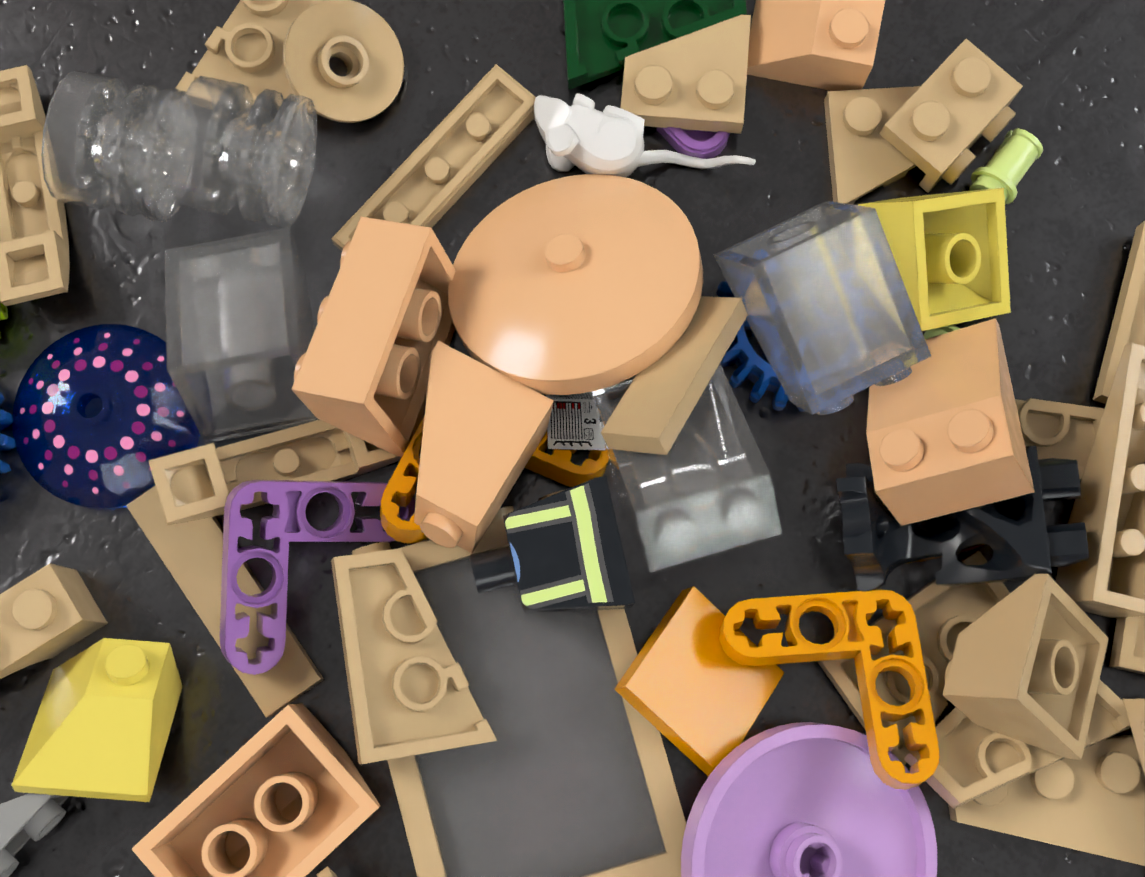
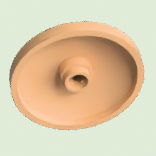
(577, 283)

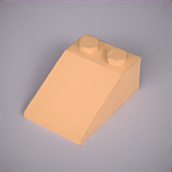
(949, 430)

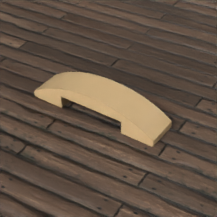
(31, 220)
(199, 479)

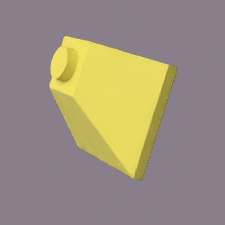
(950, 254)
(103, 723)

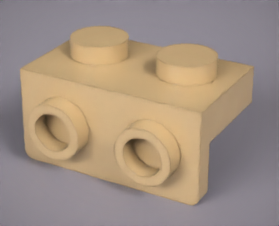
(951, 112)

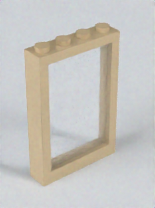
(574, 766)

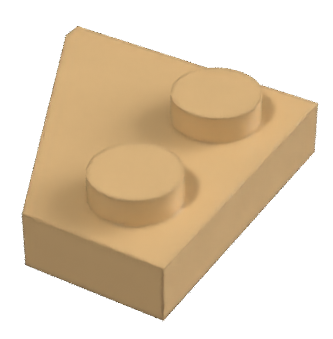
(692, 79)
(857, 151)

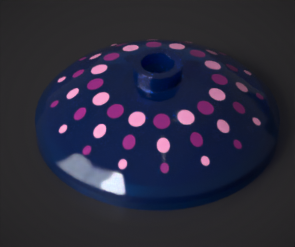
(104, 457)

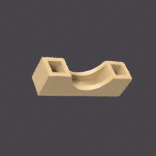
(45, 617)

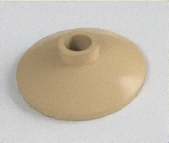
(364, 44)

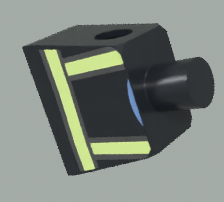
(561, 554)

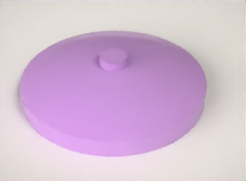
(806, 807)

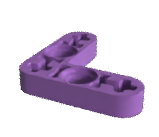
(285, 526)

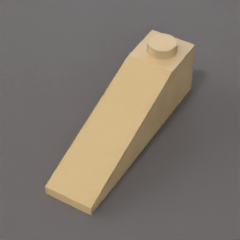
(1114, 502)

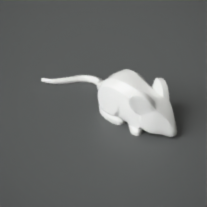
(605, 140)

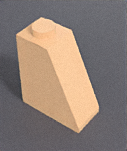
(473, 446)

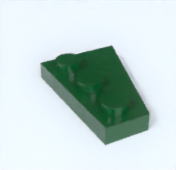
(607, 31)

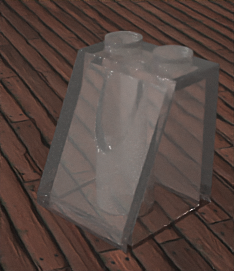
(826, 304)
(237, 332)
(703, 493)

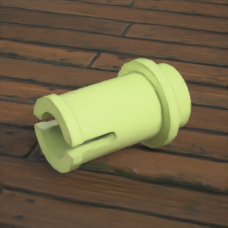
(1008, 164)

